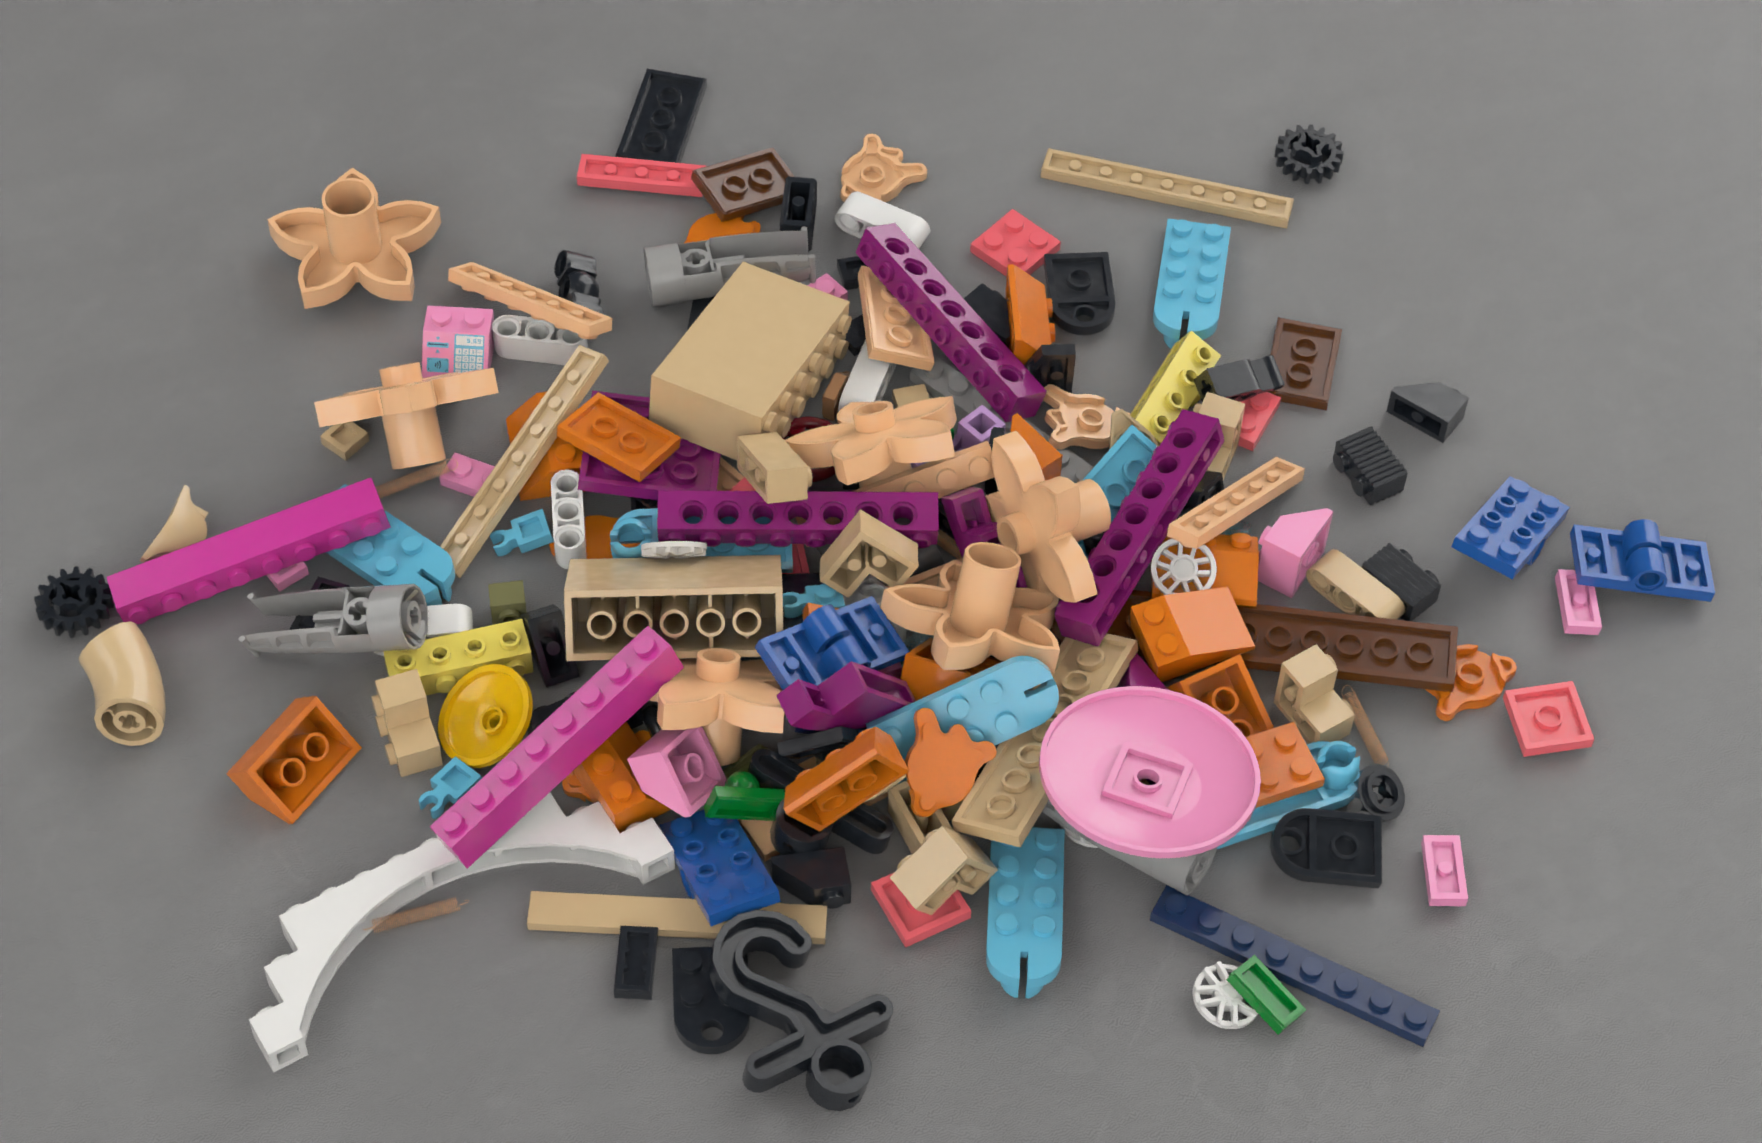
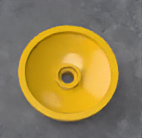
(485, 715)

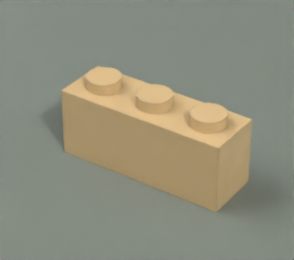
(773, 467)

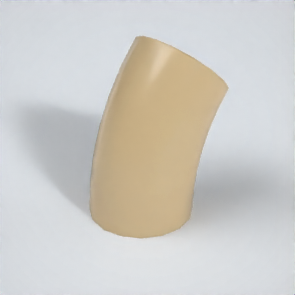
(125, 685)

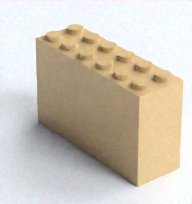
(749, 360)
(684, 600)

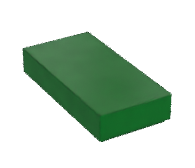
(1266, 994)

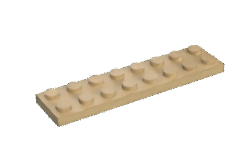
(1010, 788)

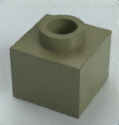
(507, 601)

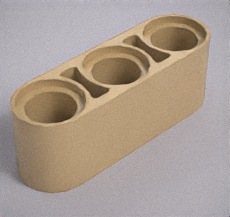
(1353, 588)

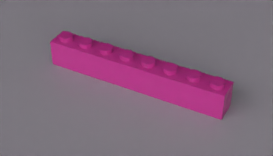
(248, 552)
(557, 747)

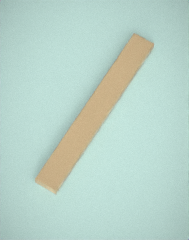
(1167, 188)
(522, 457)
(671, 915)

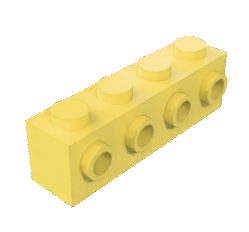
(1174, 385)
(449, 657)

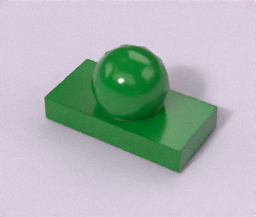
(743, 799)

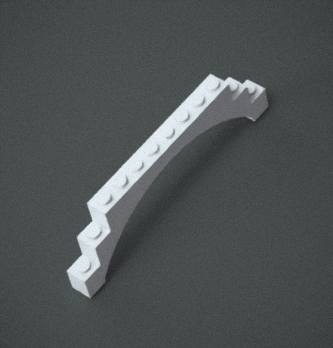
(333, 924)

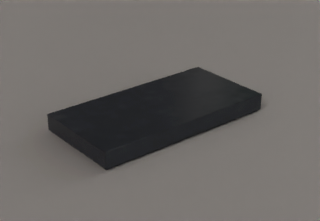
(662, 117)

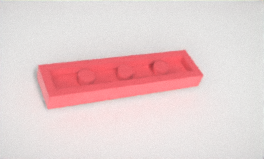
(637, 175)

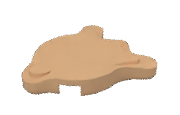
(879, 171)
(1077, 419)

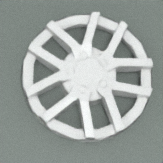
(674, 549)
(1182, 568)
(1223, 997)

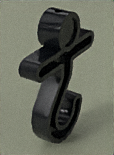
(860, 826)
(817, 1039)

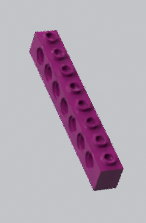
(950, 322)
(748, 506)
(1142, 524)

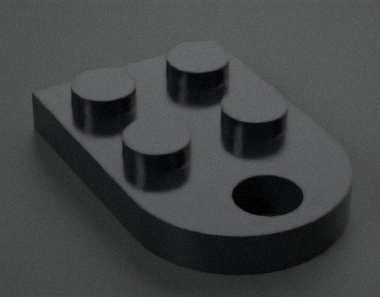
(1080, 287)
(1332, 847)
(700, 1007)

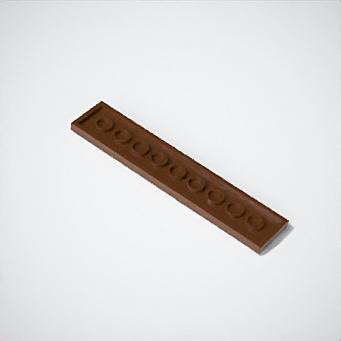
(1360, 645)

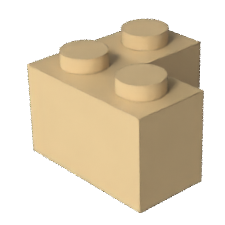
(1230, 417)
(865, 549)
(1308, 697)
(406, 721)
(911, 826)
(941, 867)

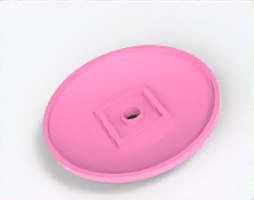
(1131, 733)

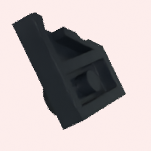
(1054, 365)

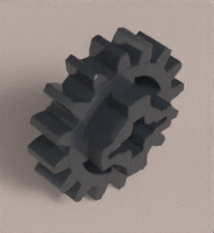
(1308, 154)
(73, 602)

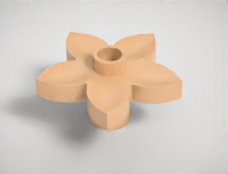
(354, 241)
(408, 408)
(878, 440)
(1045, 520)
(978, 611)
(723, 698)

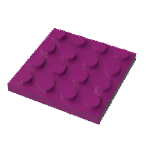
(685, 470)

